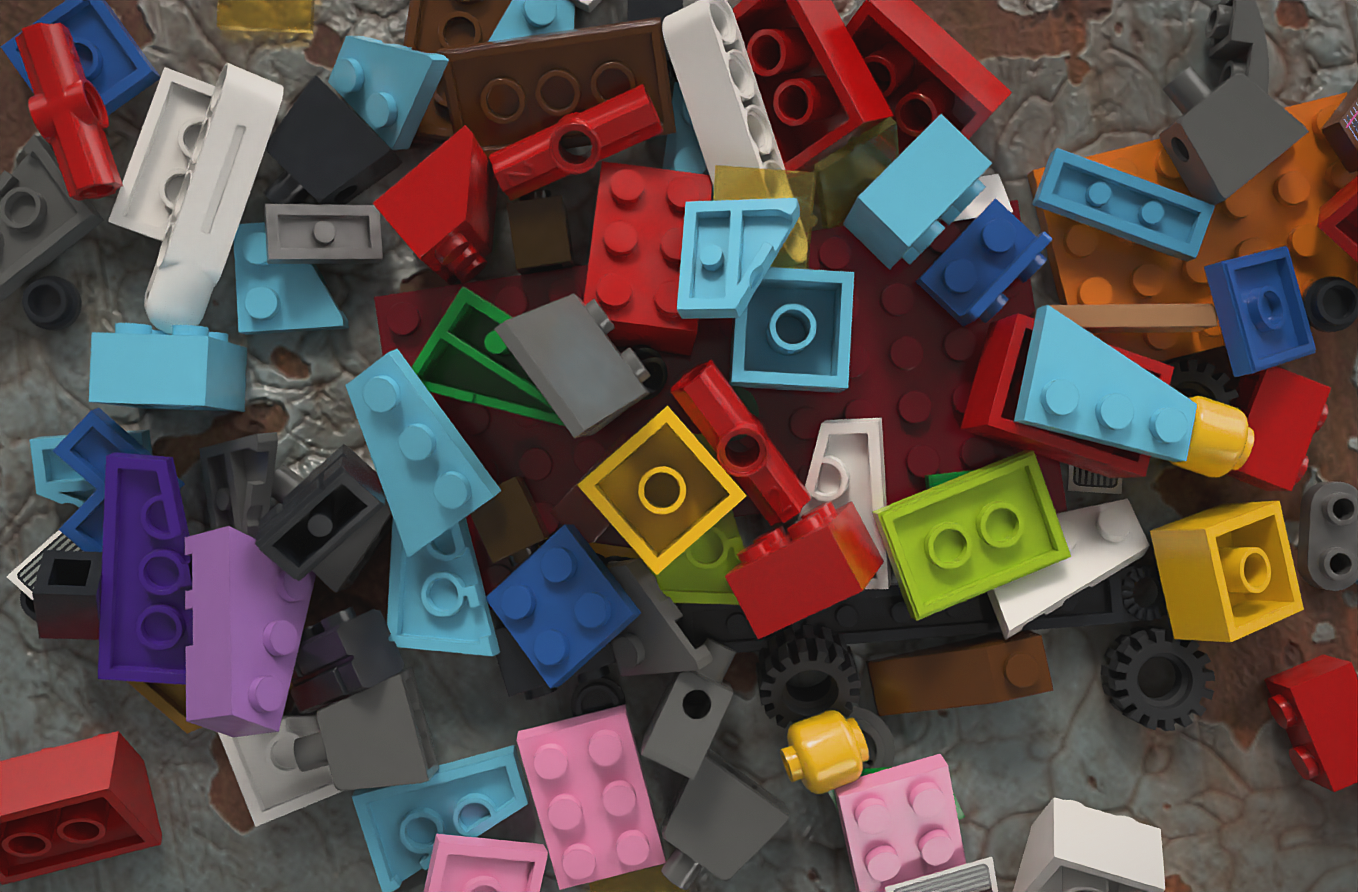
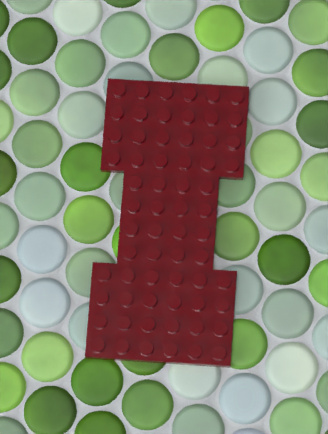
(904, 367)

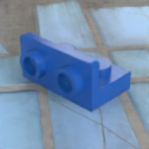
(983, 264)

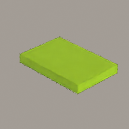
(971, 534)

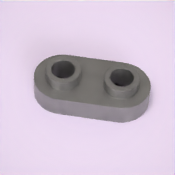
(1326, 535)

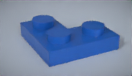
(86, 453)

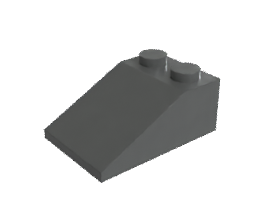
(576, 363)

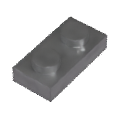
(322, 234)

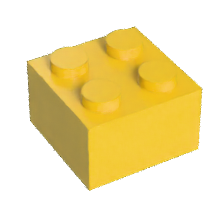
(662, 490)
(1227, 571)

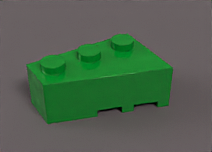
(475, 365)

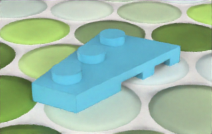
(1098, 394)
(417, 452)
(439, 596)
(458, 800)

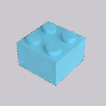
(924, 184)
(795, 332)
(167, 371)

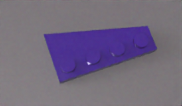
(144, 573)

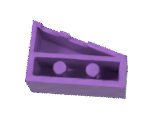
(243, 634)

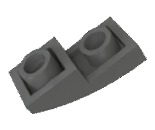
(1240, 39)

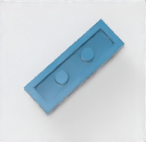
(1123, 205)

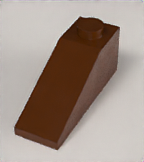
(961, 674)

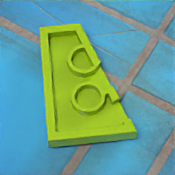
(701, 569)

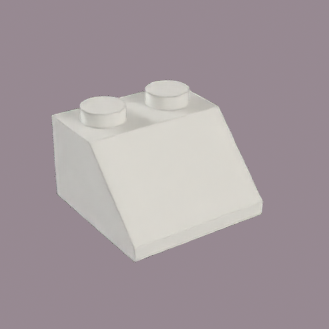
(1090, 852)

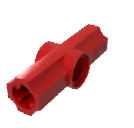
(68, 111)
(543, 159)
(722, 415)

